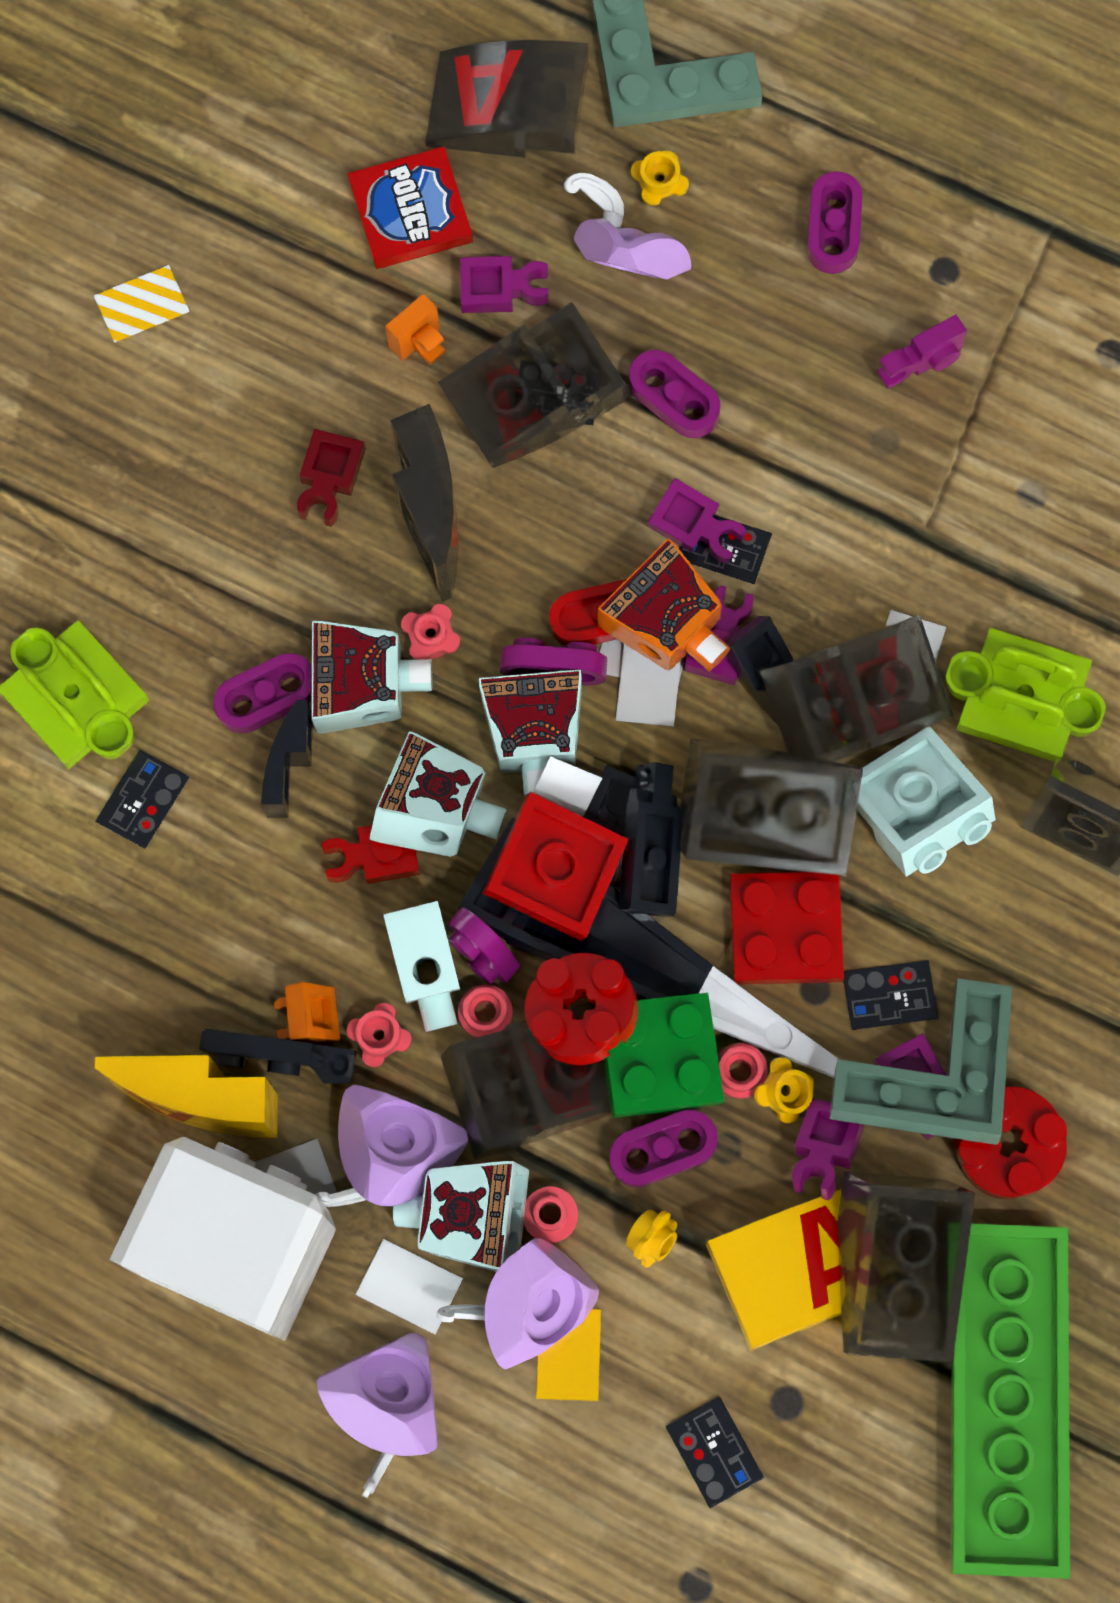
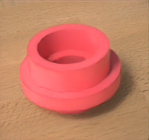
(484, 995)
(753, 1059)
(555, 1232)

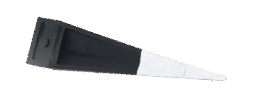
(653, 963)

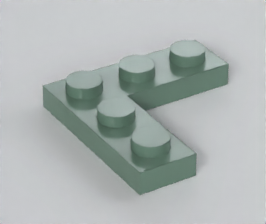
(652, 93)
(957, 1106)

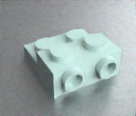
(923, 803)

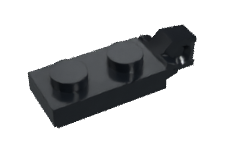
(653, 845)
(283, 1056)

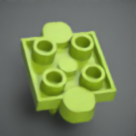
(73, 693)
(1024, 695)

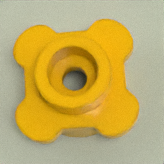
(655, 164)
(798, 1095)
(652, 1237)

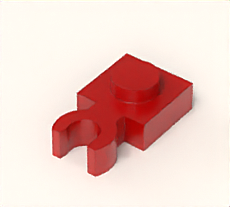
(378, 859)

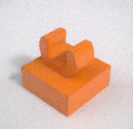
(416, 330)
(310, 1013)

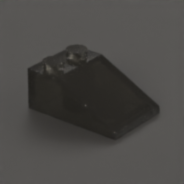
(768, 808)
(1078, 814)
(902, 1264)

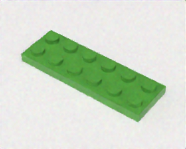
(1012, 1406)

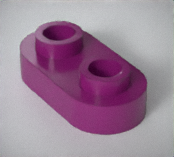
(834, 226)
(678, 393)
(532, 657)
(264, 690)
(482, 946)
(663, 1149)

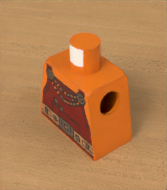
(666, 612)

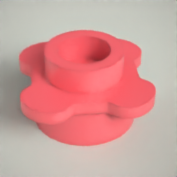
(430, 647)
(363, 1032)

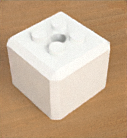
(227, 1234)

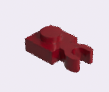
(329, 469)

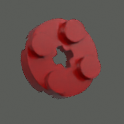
(561, 984)
(1020, 1174)

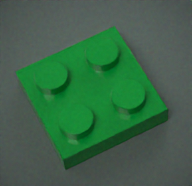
(666, 1060)

